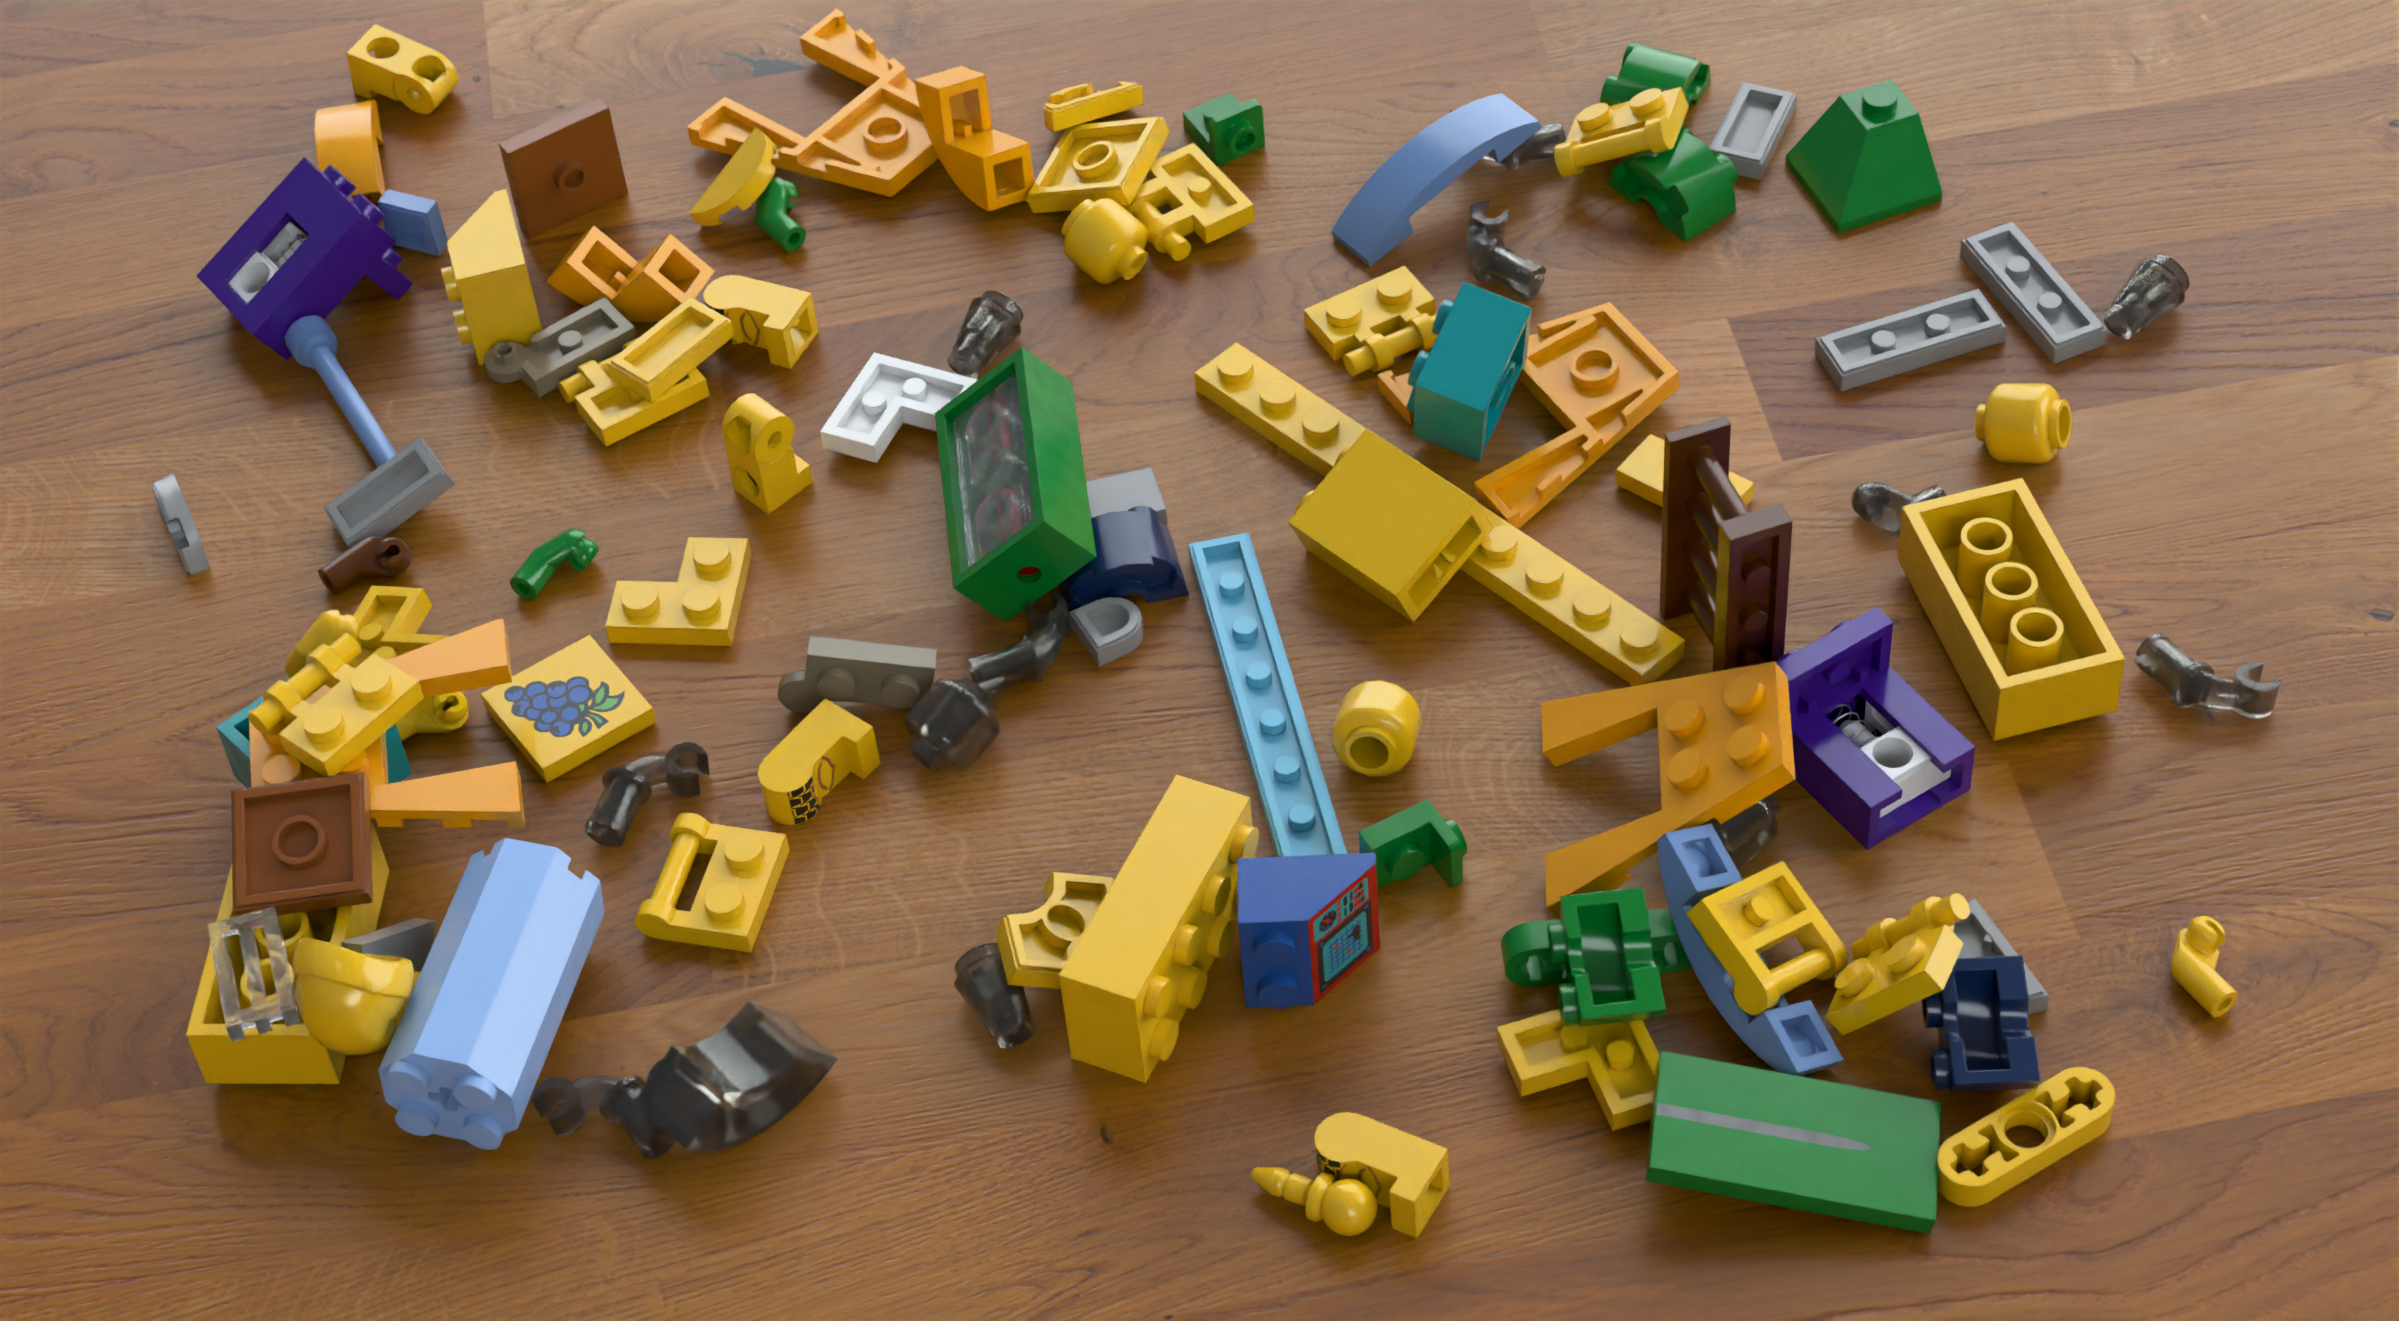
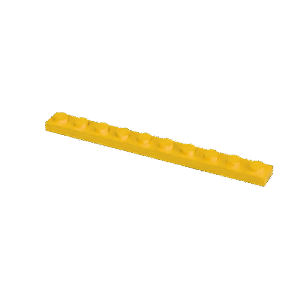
(1506, 559)

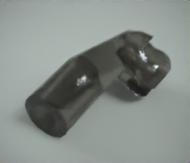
(1884, 504)

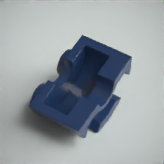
(1131, 558)
(1982, 1027)

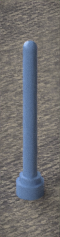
(315, 346)

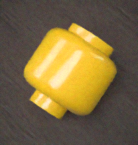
(1105, 240)
(2024, 423)
(1376, 728)

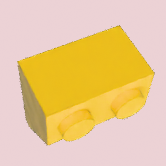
(491, 280)

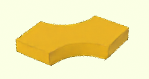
(1040, 942)

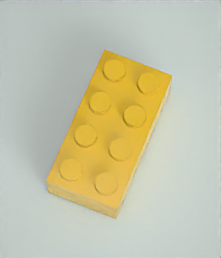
(2010, 609)
(1158, 930)
(288, 1052)

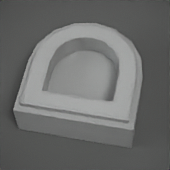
(1108, 628)

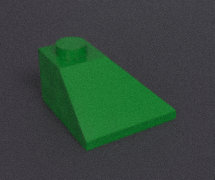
(1866, 158)

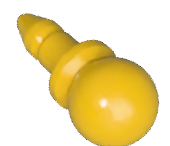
(1344, 1205)

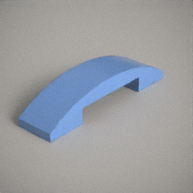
(1424, 167)
(1785, 1036)

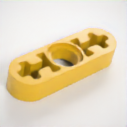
(2014, 1164)

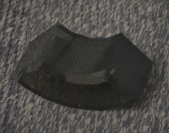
(734, 1081)

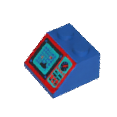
(1304, 924)

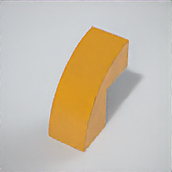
(350, 141)
(980, 160)
(638, 290)

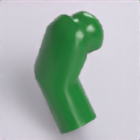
(772, 216)
(548, 557)

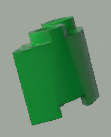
(1657, 68)
(1683, 185)
(1606, 959)

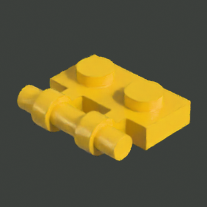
(1200, 200)
(1375, 321)
(617, 411)
(346, 718)
(1898, 963)

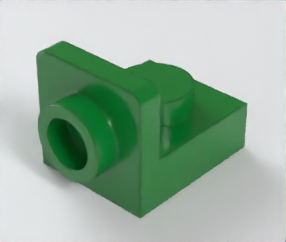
(1226, 128)
(1413, 841)

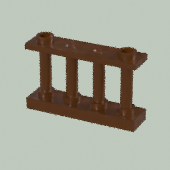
(1720, 555)

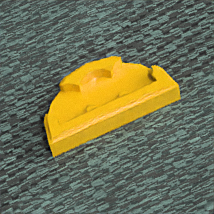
(1081, 105)
(739, 182)

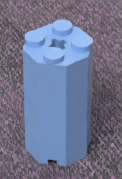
(491, 994)

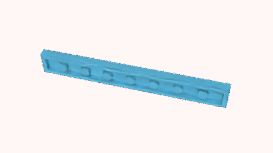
(1265, 698)

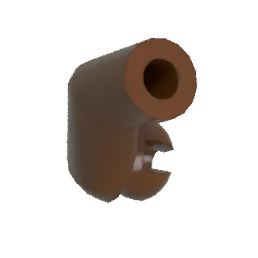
(366, 559)

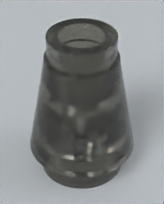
(2148, 294)
(985, 332)
(997, 1004)

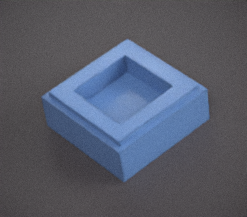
(413, 222)

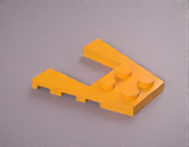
(867, 145)
(1594, 380)
(1719, 753)
(457, 798)

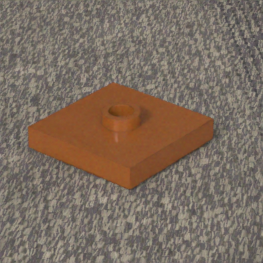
(563, 168)
(302, 845)

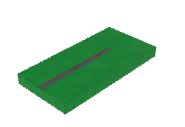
(1794, 1142)

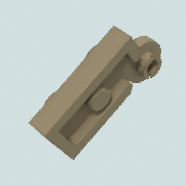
(557, 350)
(858, 674)

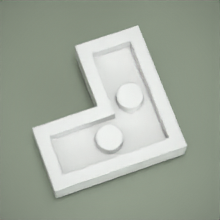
(883, 399)

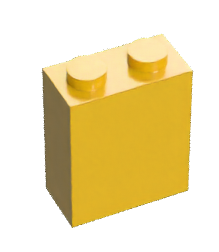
(1390, 524)

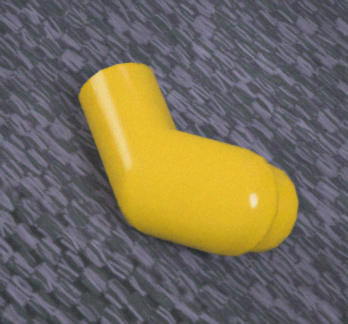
(324, 630)
(435, 715)
(2195, 964)

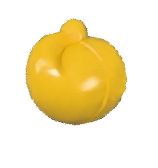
(349, 996)

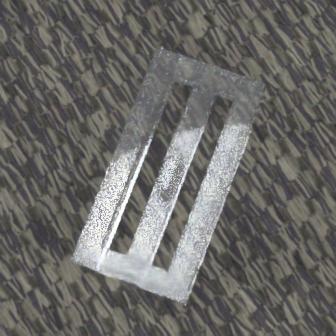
(261, 1012)

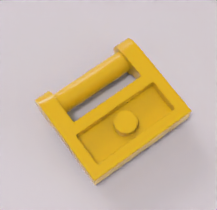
(1610, 132)
(733, 889)
(1758, 916)

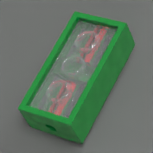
(1014, 485)

